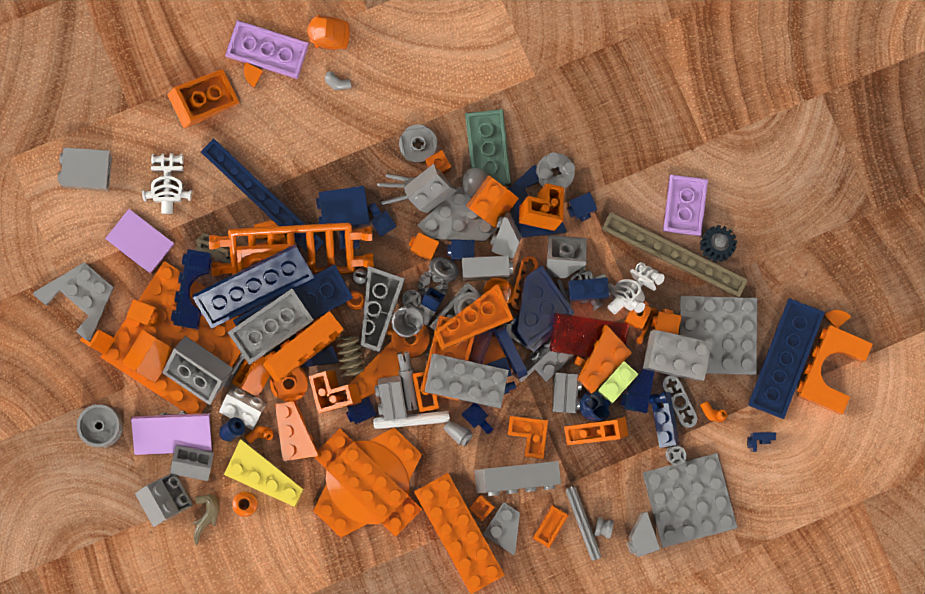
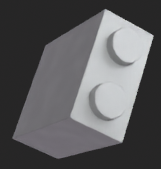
(85, 169)
(486, 268)

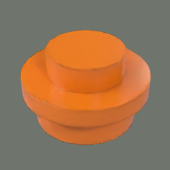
(358, 300)

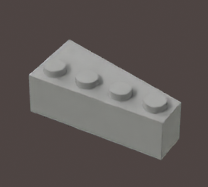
(380, 303)

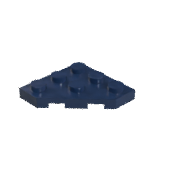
(539, 305)

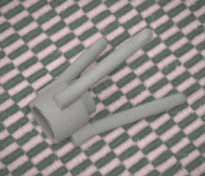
(400, 185)

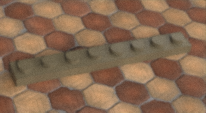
(674, 254)

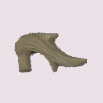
(210, 515)

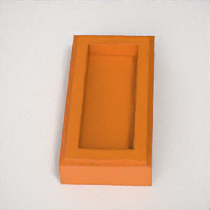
(550, 526)

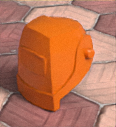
(329, 33)

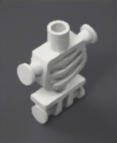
(165, 197)
(626, 288)

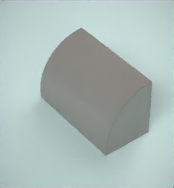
(191, 463)

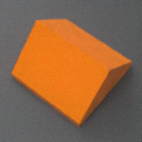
(148, 356)

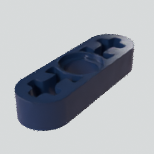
(510, 351)

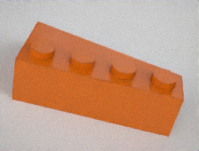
(302, 347)

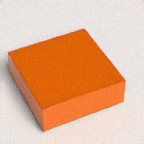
(481, 507)

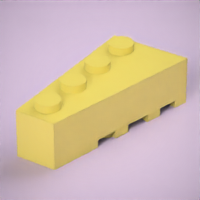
(259, 473)

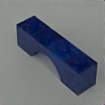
(195, 265)

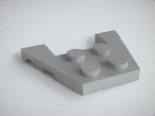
(84, 289)

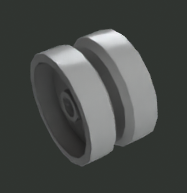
(88, 426)

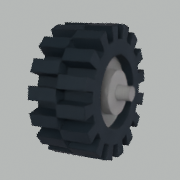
(718, 243)

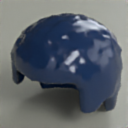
(594, 407)

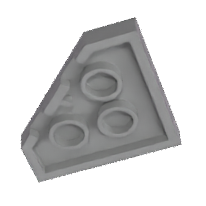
(456, 221)

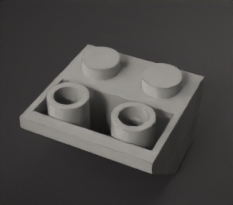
(163, 499)

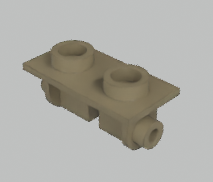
(220, 253)

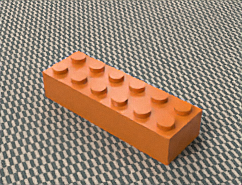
(459, 533)

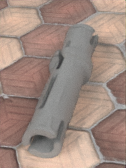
(407, 380)

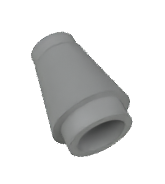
(459, 433)

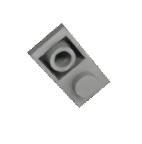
(508, 237)

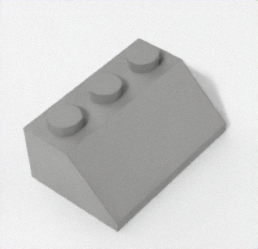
(197, 370)

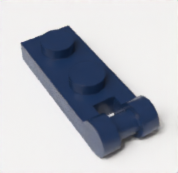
(664, 419)

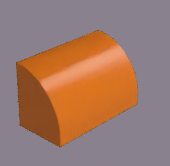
(252, 377)

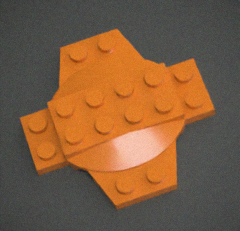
(367, 482)

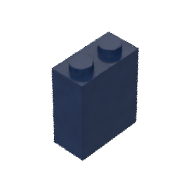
(344, 206)

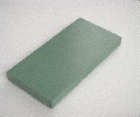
(488, 144)

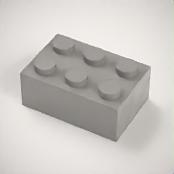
(677, 355)

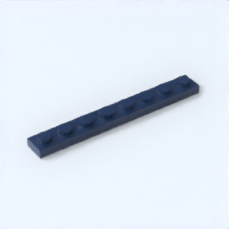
(255, 191)

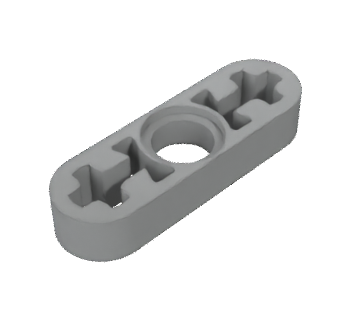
(677, 386)

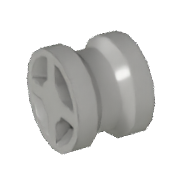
(409, 298)
(678, 457)
(604, 527)

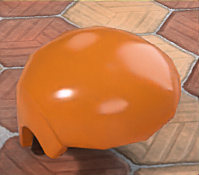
(505, 287)

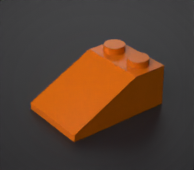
(202, 98)

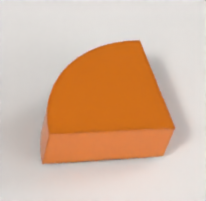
(252, 74)
(837, 317)

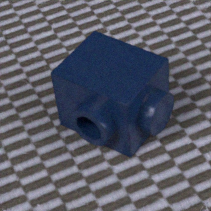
(581, 207)
(460, 249)

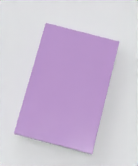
(685, 205)
(139, 241)

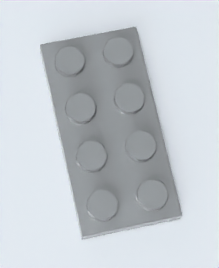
(270, 326)
(466, 381)

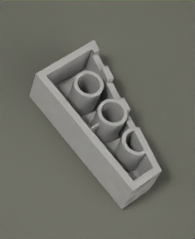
(517, 477)

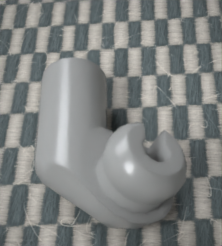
(335, 83)

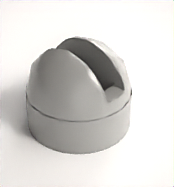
(359, 280)

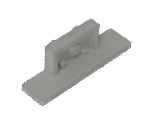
(545, 362)

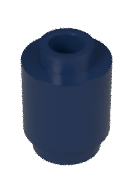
(232, 429)

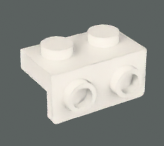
(243, 406)

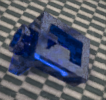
(361, 411)

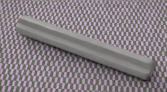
(583, 523)

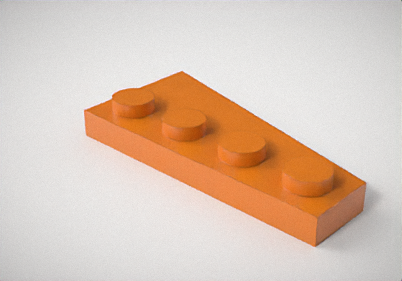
(480, 316)

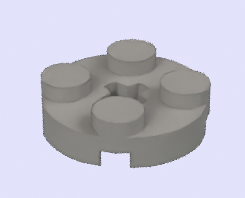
(424, 135)
(562, 163)

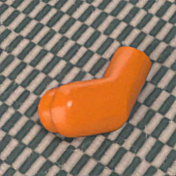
(713, 414)

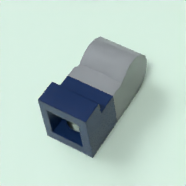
(430, 304)

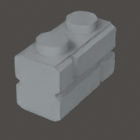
(565, 393)
(391, 397)

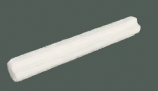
(412, 420)

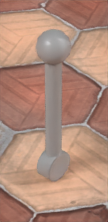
(234, 370)

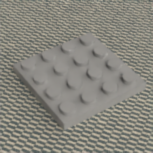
(728, 325)
(689, 500)

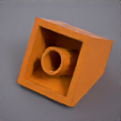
(492, 201)

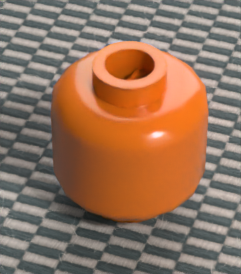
(238, 502)

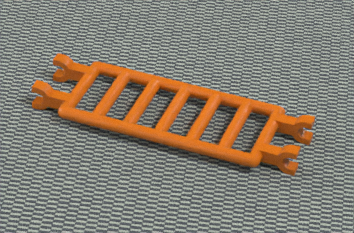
(350, 234)

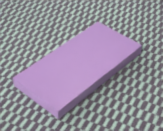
(267, 49)
(163, 432)

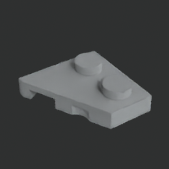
(504, 528)

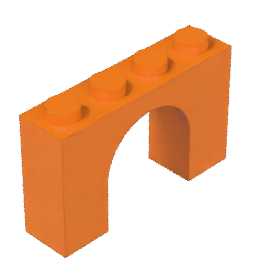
(813, 387)

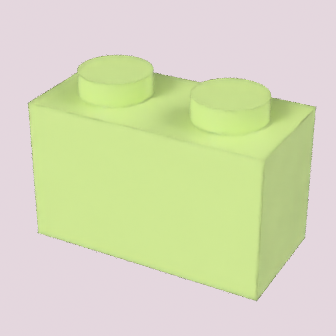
(617, 382)

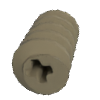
(351, 354)

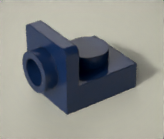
(762, 437)

